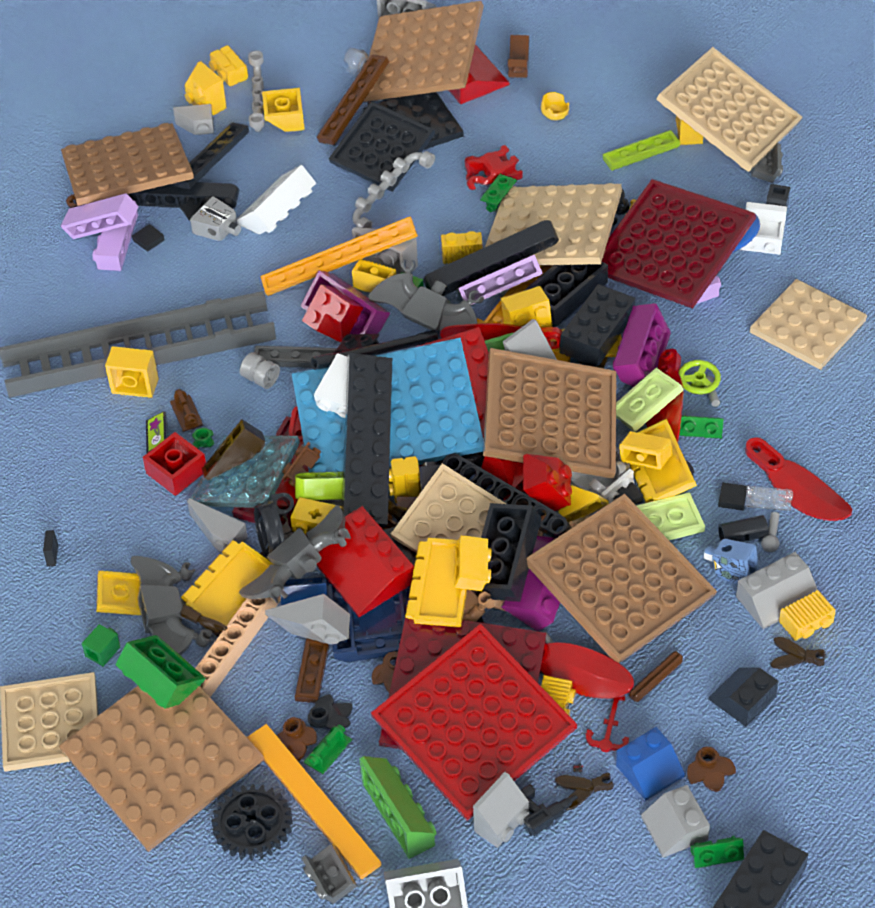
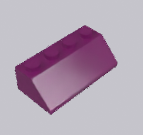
(372, 316)
(641, 344)
(537, 603)

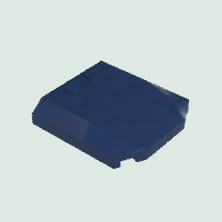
(375, 631)

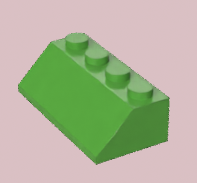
(396, 805)

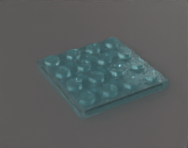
(252, 480)

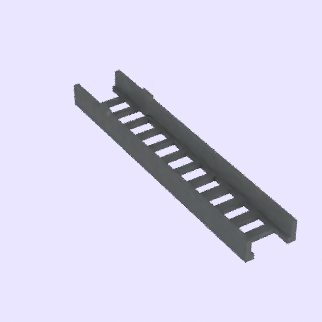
(133, 329)

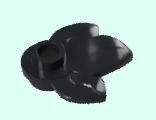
(329, 714)

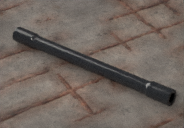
(421, 338)

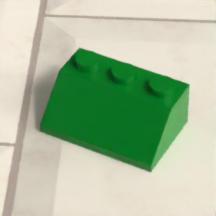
(159, 671)

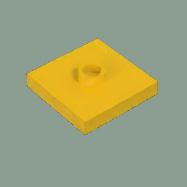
(117, 593)

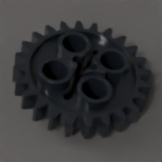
(252, 822)

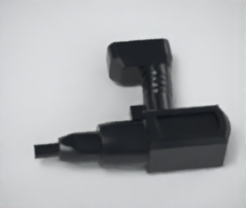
(543, 816)

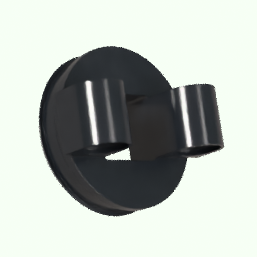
(268, 522)

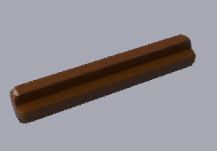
(655, 676)

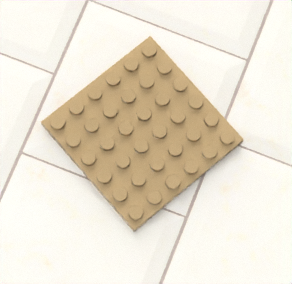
(729, 109)
(578, 213)

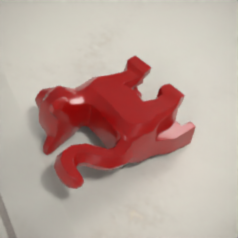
(492, 165)

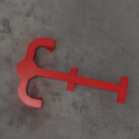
(605, 744)

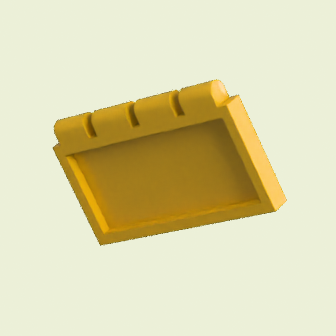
(672, 478)
(220, 587)
(432, 590)

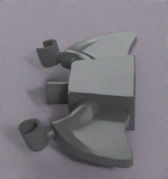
(424, 305)
(297, 556)
(161, 603)

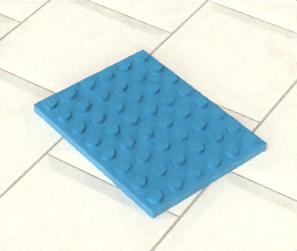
(429, 408)

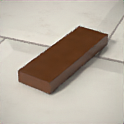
(311, 671)

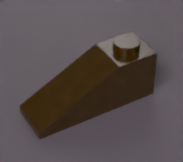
(236, 449)

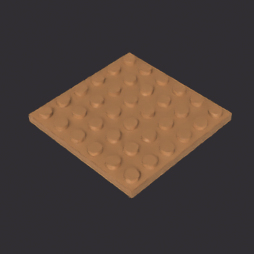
(425, 50)
(126, 163)
(551, 412)
(620, 578)
(160, 762)

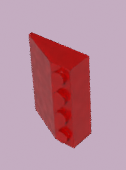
(481, 80)
(368, 566)

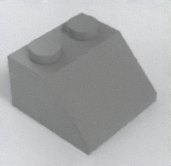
(500, 811)
(676, 821)

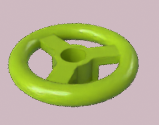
(698, 382)

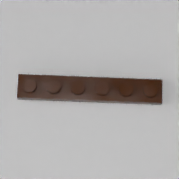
(352, 99)

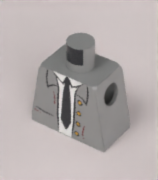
(215, 220)

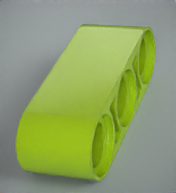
(319, 485)

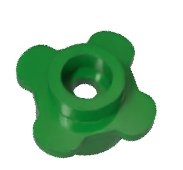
(203, 438)

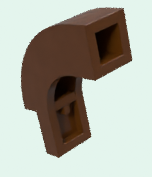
(519, 56)

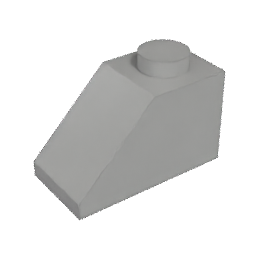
(195, 118)

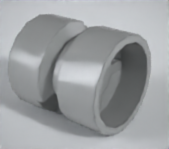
(259, 370)

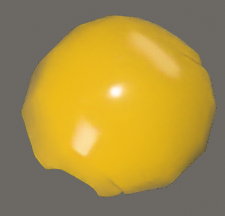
(554, 106)

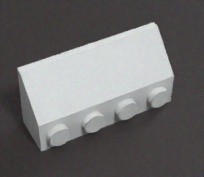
(277, 200)

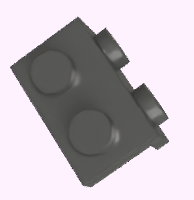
(769, 166)
(329, 874)

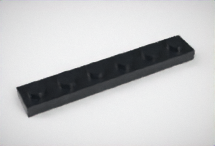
(214, 153)

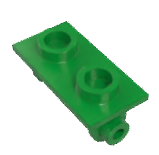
(497, 191)
(701, 426)
(328, 749)
(723, 851)

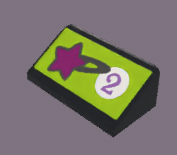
(156, 430)

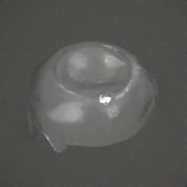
(356, 59)

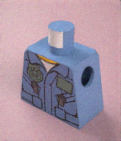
(733, 559)

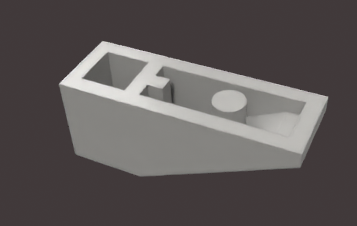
(217, 526)

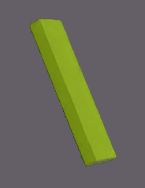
(641, 150)

